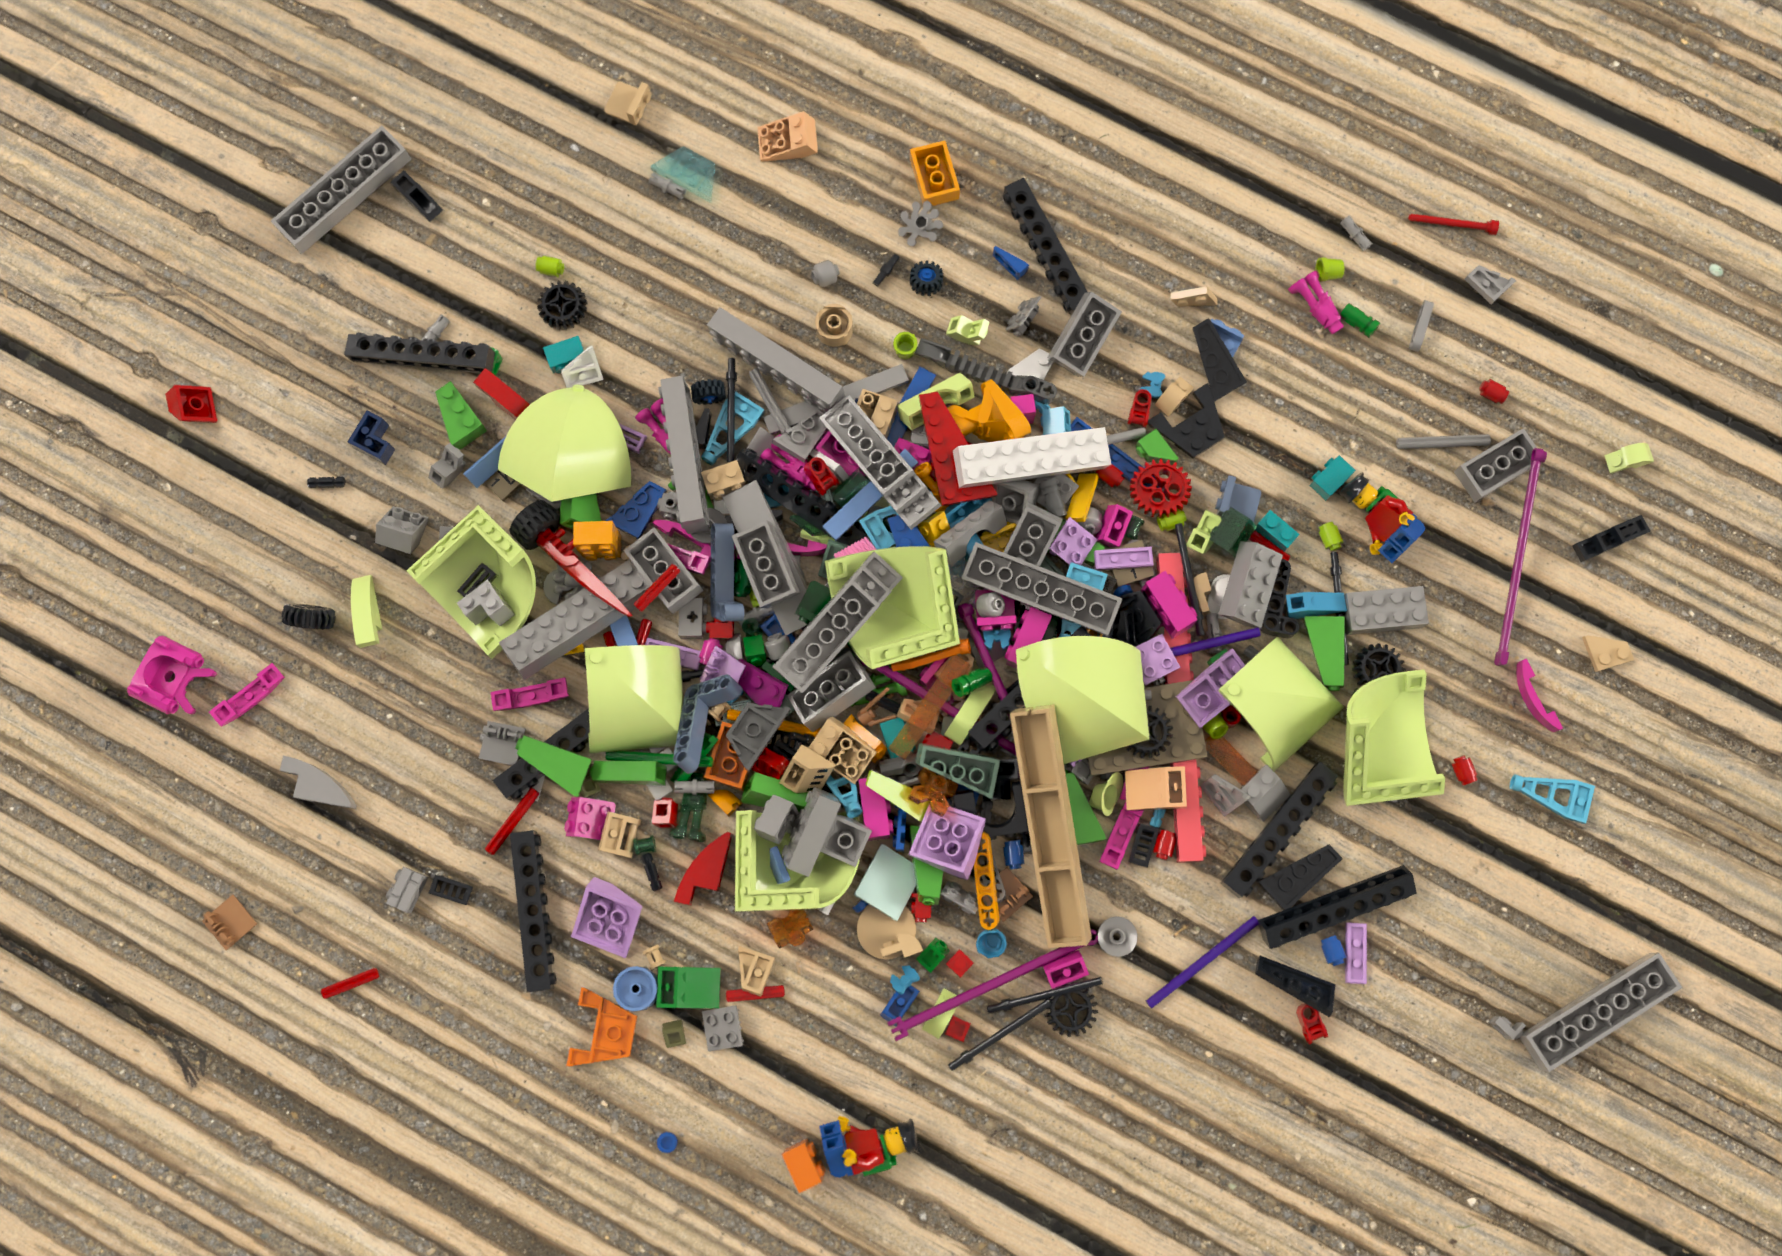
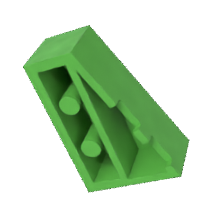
(458, 417)

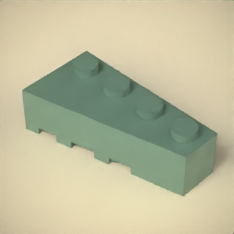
(966, 768)

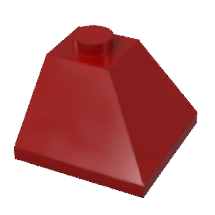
(191, 403)

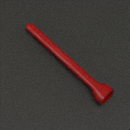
(1490, 227)

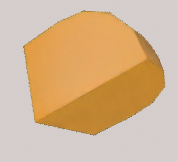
(726, 800)

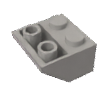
(400, 529)

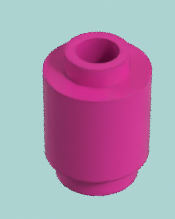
(707, 649)

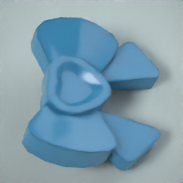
(1155, 386)
(1003, 636)
(906, 980)

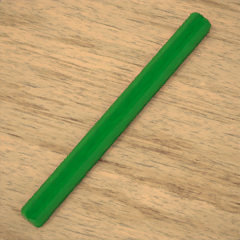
(705, 761)

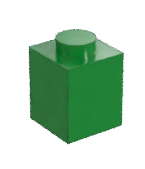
(755, 650)

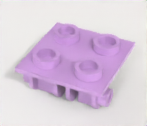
(1072, 543)
(1156, 659)
(721, 664)

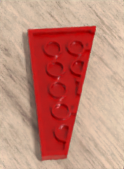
(942, 438)

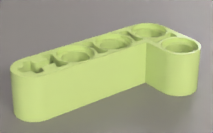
(969, 713)

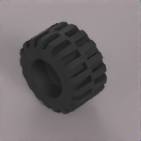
(533, 520)

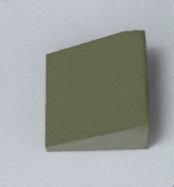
(589, 788)
(673, 1033)

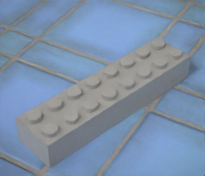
(341, 189)
(775, 361)
(684, 455)
(1041, 589)
(572, 622)
(1600, 1011)

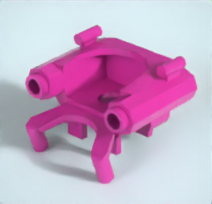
(152, 676)

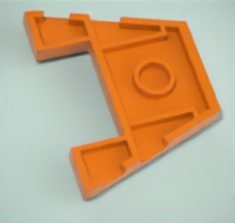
(612, 1031)

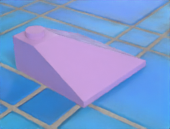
(949, 841)
(607, 918)

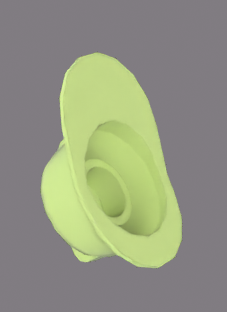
(1107, 794)

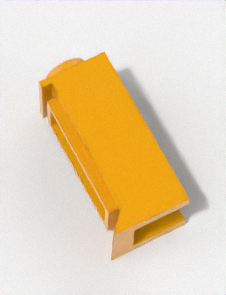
(869, 738)

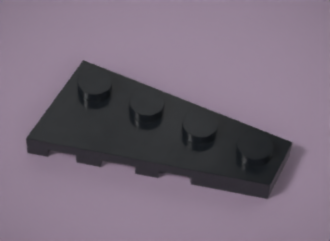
(1217, 361)
(1299, 877)
(1303, 986)

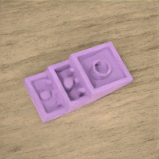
(1202, 696)

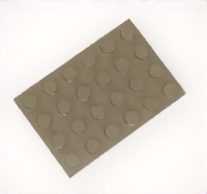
(1185, 745)

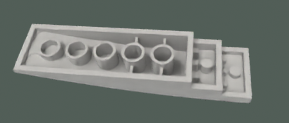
(880, 462)
(748, 508)
(837, 622)

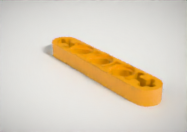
(990, 890)

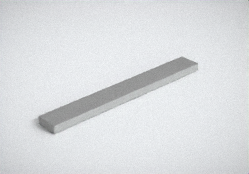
(876, 383)

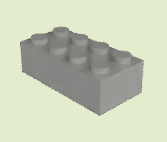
(1084, 334)
(1496, 466)
(1033, 535)
(652, 558)
(766, 564)
(1250, 584)
(1385, 610)
(832, 691)
(810, 831)

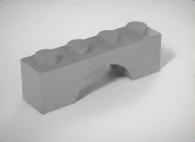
(955, 541)

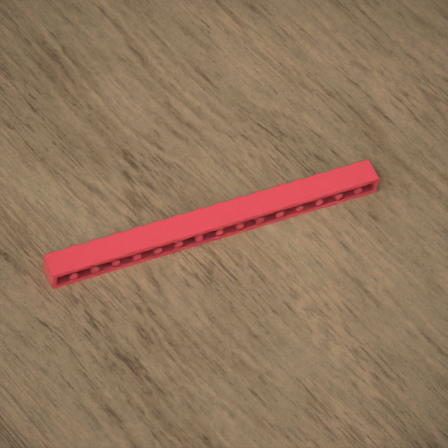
(1186, 821)

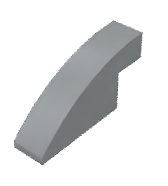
(316, 784)

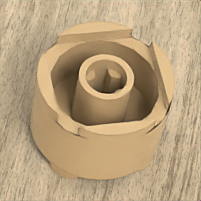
(836, 335)

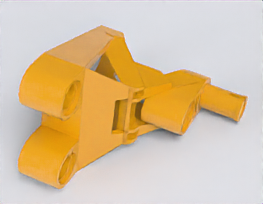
(994, 415)

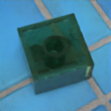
(1232, 530)

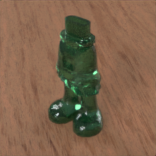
(695, 804)

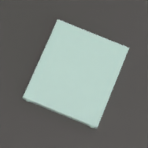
(887, 882)

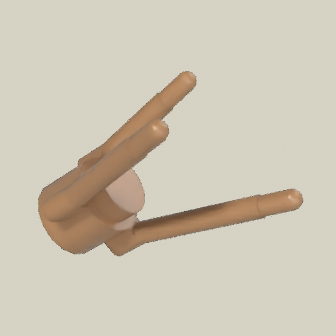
(867, 714)

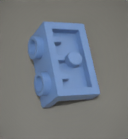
(1230, 337)

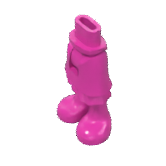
(1324, 308)
(646, 417)
(794, 468)

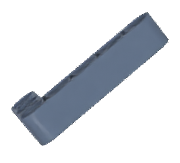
(722, 575)
(694, 717)

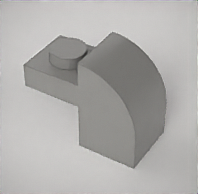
(447, 468)

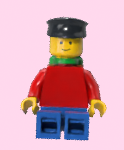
(1388, 520)
(863, 1150)

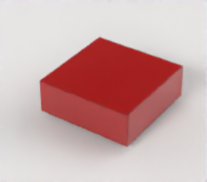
(957, 1028)

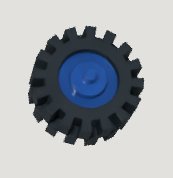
(926, 278)
(708, 392)

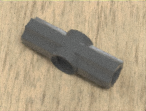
(898, 766)

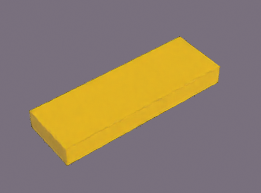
(1082, 497)

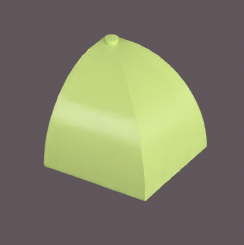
(567, 446)
(458, 555)
(914, 616)
(1093, 689)
(633, 697)
(1280, 701)
(1389, 742)
(757, 886)

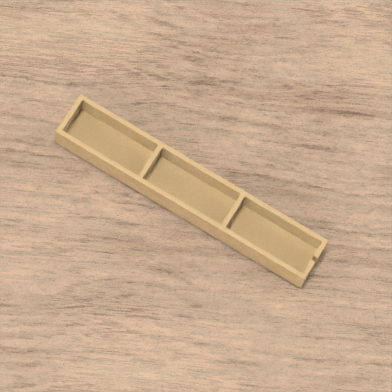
(1051, 826)

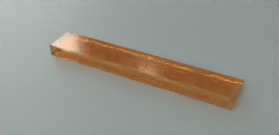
(928, 707)

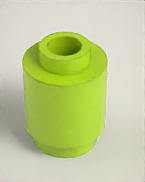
(549, 266)
(1168, 523)
(1330, 536)

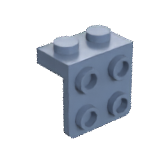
(1239, 497)

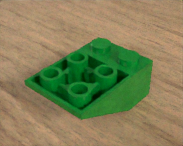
(688, 987)

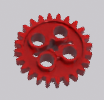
(1175, 481)

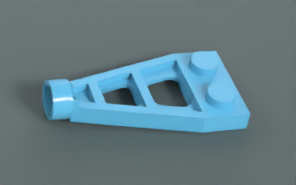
(745, 410)
(876, 529)
(1086, 576)
(850, 800)
(1578, 802)

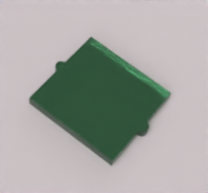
(808, 527)

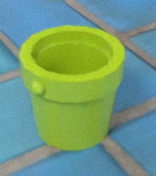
(1329, 268)
(905, 345)
(1216, 727)

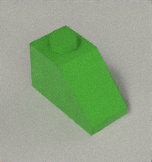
(1155, 447)

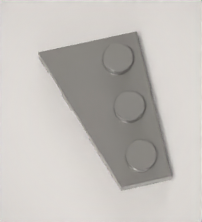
(803, 437)

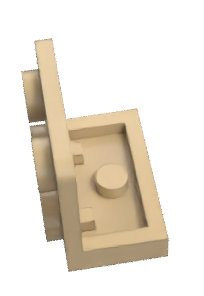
(628, 102)
(723, 480)

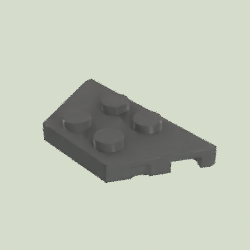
(754, 731)

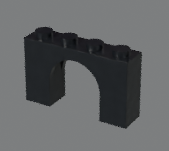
(1015, 824)

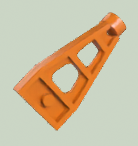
(962, 648)

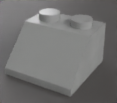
(1014, 497)
(1265, 793)

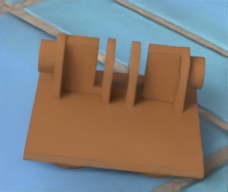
(1015, 897)
(229, 922)

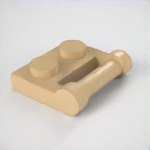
(613, 834)

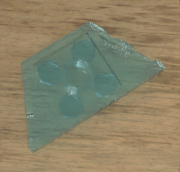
(688, 171)

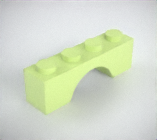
(952, 391)

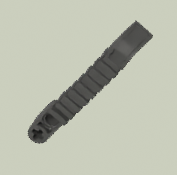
(1015, 384)

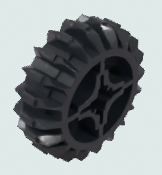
(558, 291)
(308, 616)
(1363, 658)
(1153, 738)
(1075, 1027)

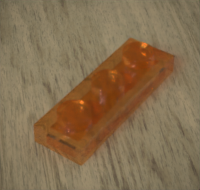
(1230, 759)

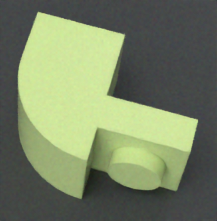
(967, 331)
(1629, 456)
(1200, 536)
(938, 1024)

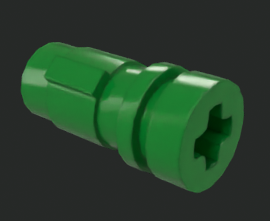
(1358, 318)
(967, 683)

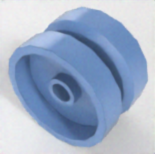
(624, 988)

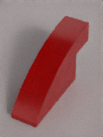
(501, 394)
(705, 870)

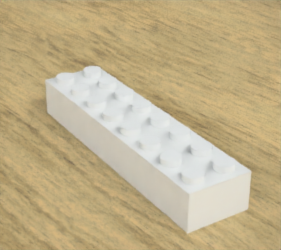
(1031, 457)

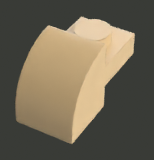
(1174, 396)
(1202, 588)
(907, 944)

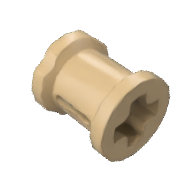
(719, 710)
(654, 957)

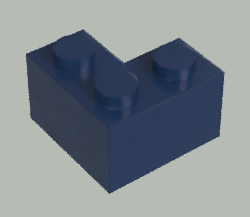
(368, 437)

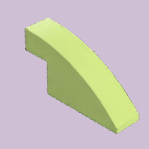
(365, 612)

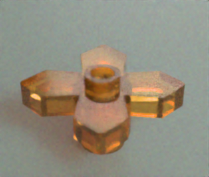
(933, 789)
(791, 928)

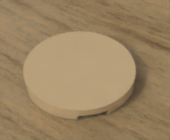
(877, 929)

